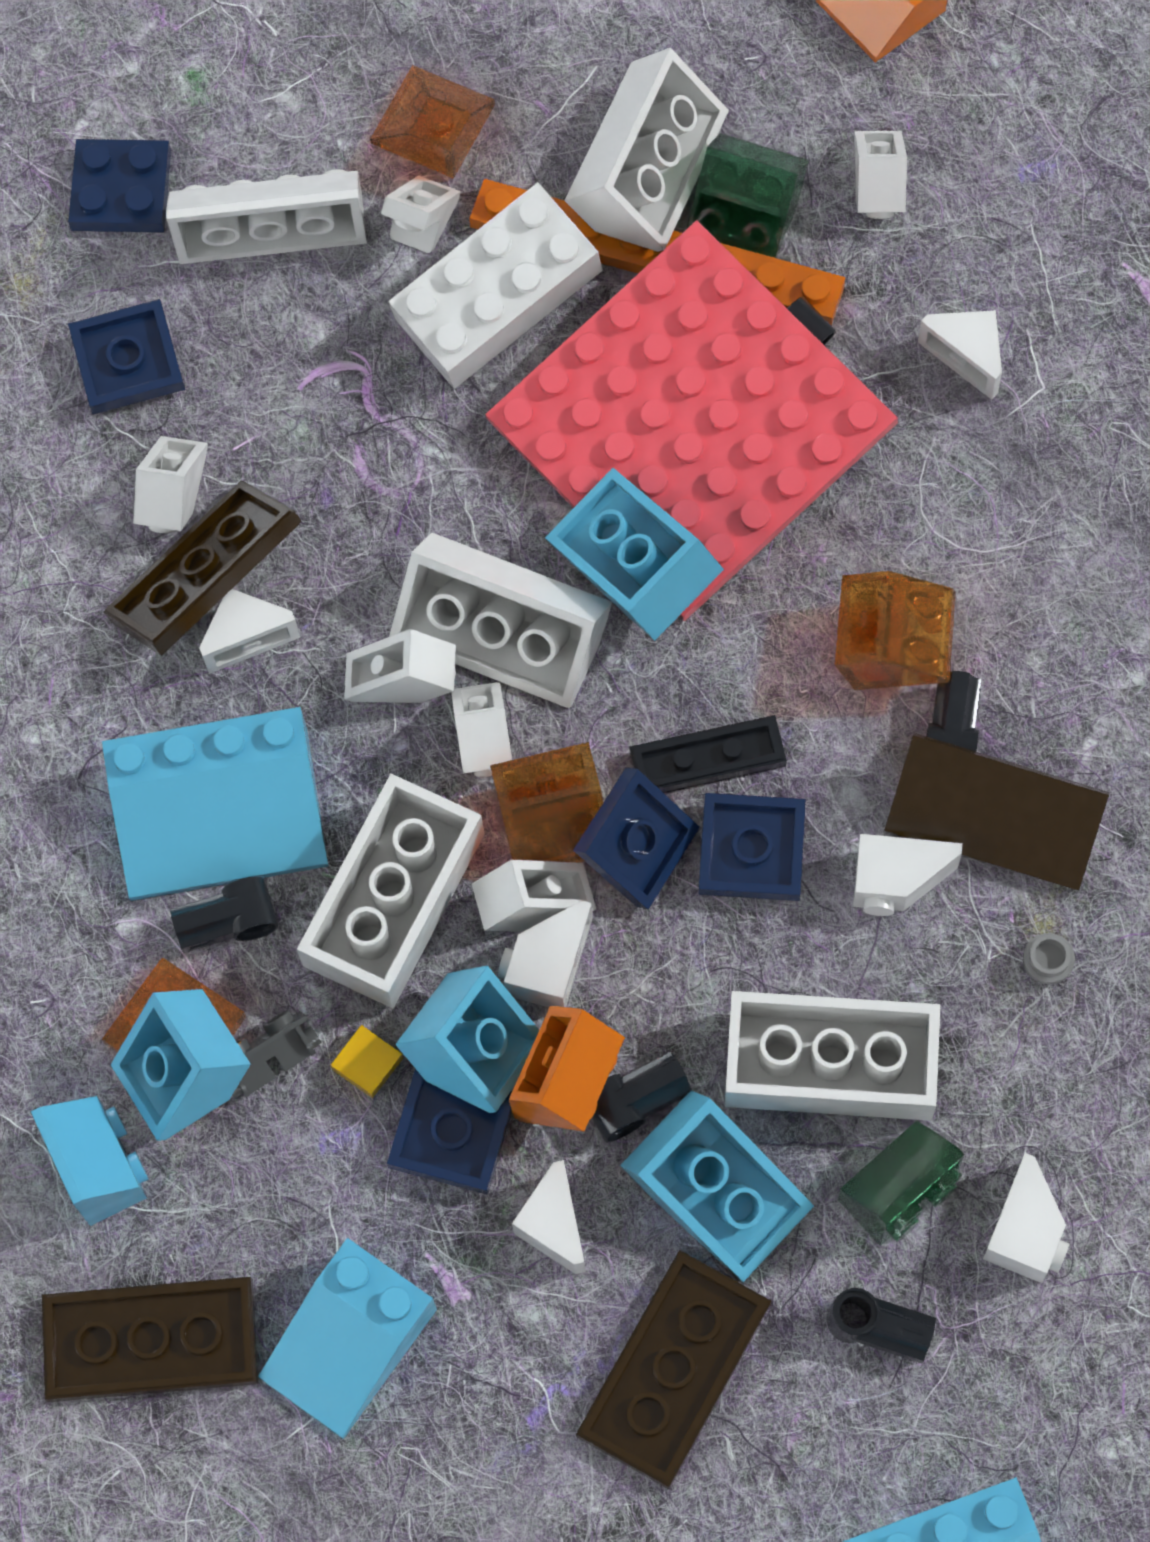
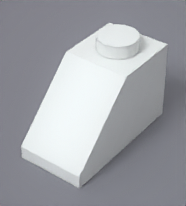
(880, 173)
(168, 484)
(401, 669)
(481, 727)
(900, 871)
(529, 892)
(547, 957)
(1029, 1227)

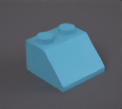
(470, 1038)
(179, 1061)
(91, 1157)

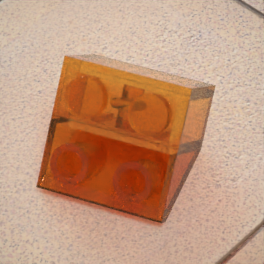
(894, 631)
(547, 802)

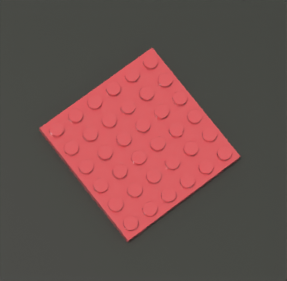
(699, 401)

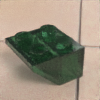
(747, 194)
(901, 1181)

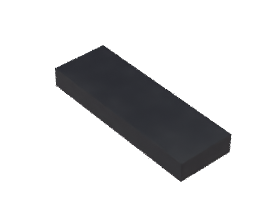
(711, 754)

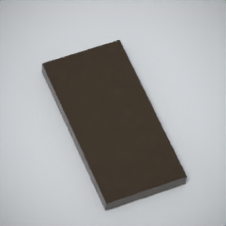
(202, 567)
(997, 811)
(149, 1339)
(673, 1369)

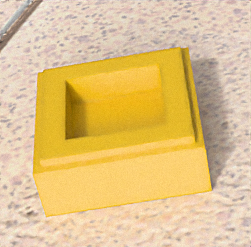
(366, 1061)

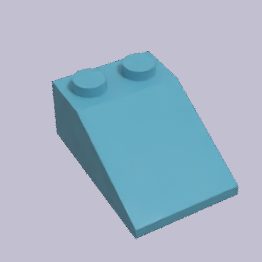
(635, 553)
(717, 1184)
(347, 1338)

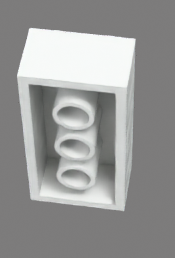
(496, 285)
(391, 890)
(833, 1055)

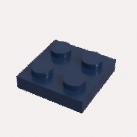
(120, 185)
(126, 356)
(636, 838)
(752, 847)
(448, 1138)

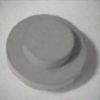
(1048, 958)

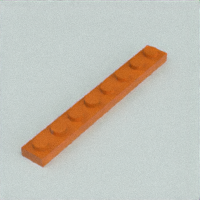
(782, 278)

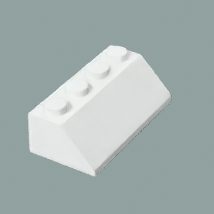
(647, 152)
(266, 216)
(502, 618)

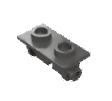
(284, 1041)

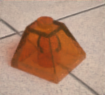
(432, 121)

